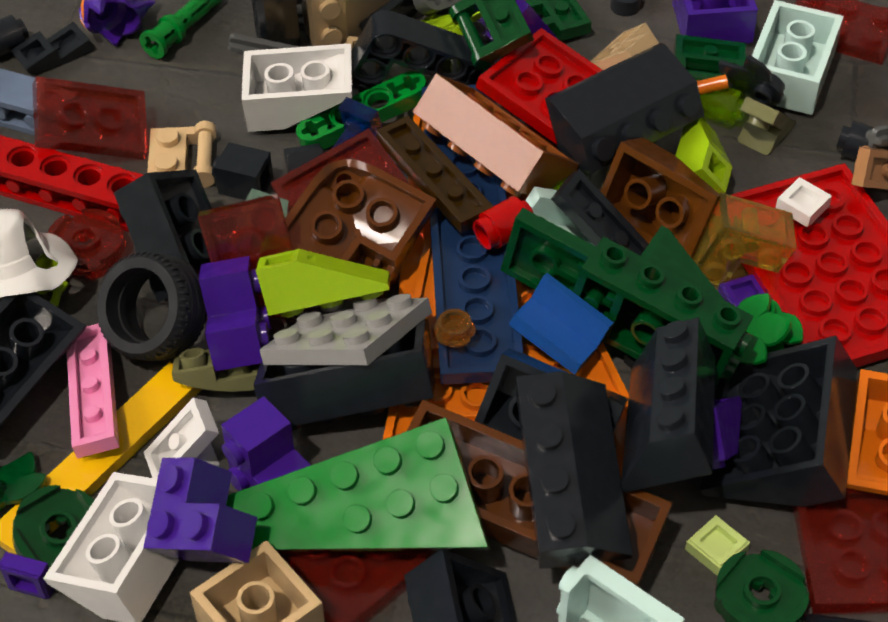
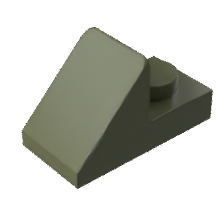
(764, 127)

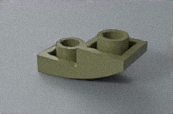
(196, 370)

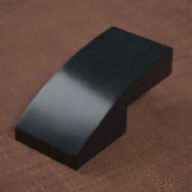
(44, 54)

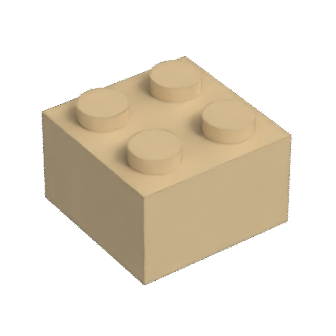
(257, 592)

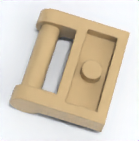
(170, 149)

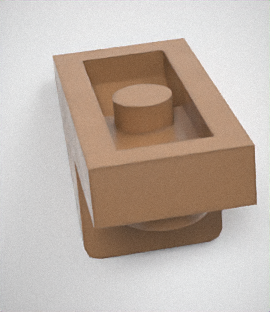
(871, 168)

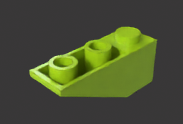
(704, 154)
(311, 279)

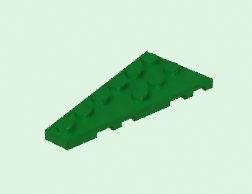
(372, 499)

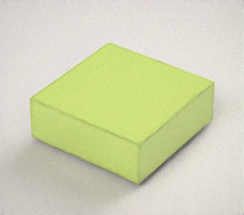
(716, 544)

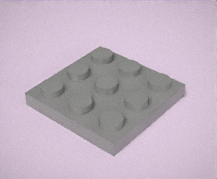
(346, 333)

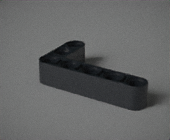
(412, 44)

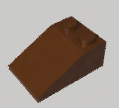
(658, 190)

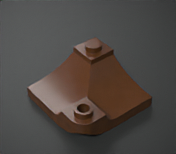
(360, 216)

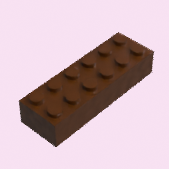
(502, 496)

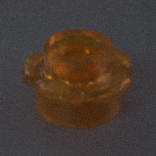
(454, 328)

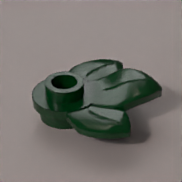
(19, 480)

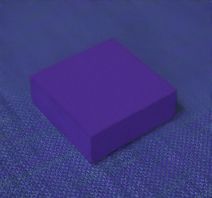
(739, 289)
(25, 575)

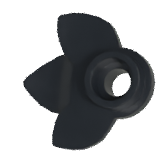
(754, 80)

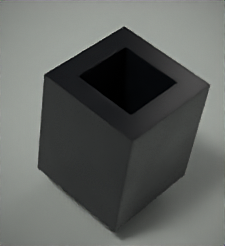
(241, 170)

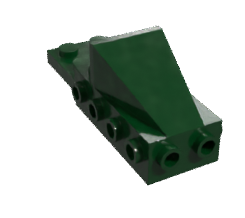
(629, 287)

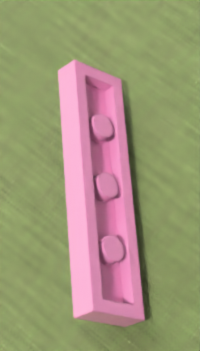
(92, 394)

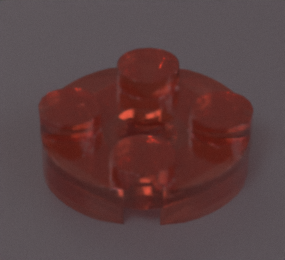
(107, 239)

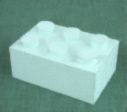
(799, 50)

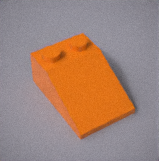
(869, 434)

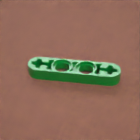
(405, 101)

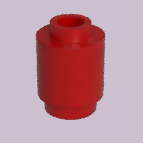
(496, 223)

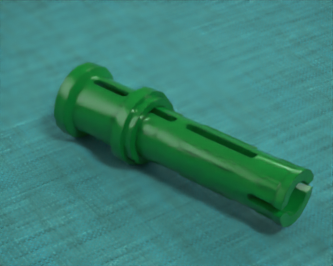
(173, 28)

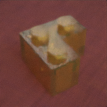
(744, 234)

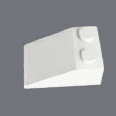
(294, 84)

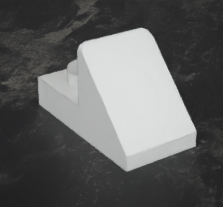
(185, 436)

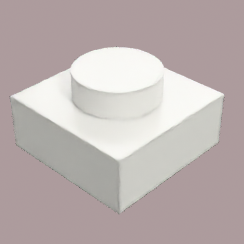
(804, 201)

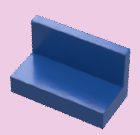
(561, 324)

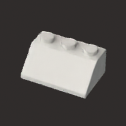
(105, 555)

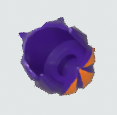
(113, 17)

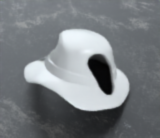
(17, 267)

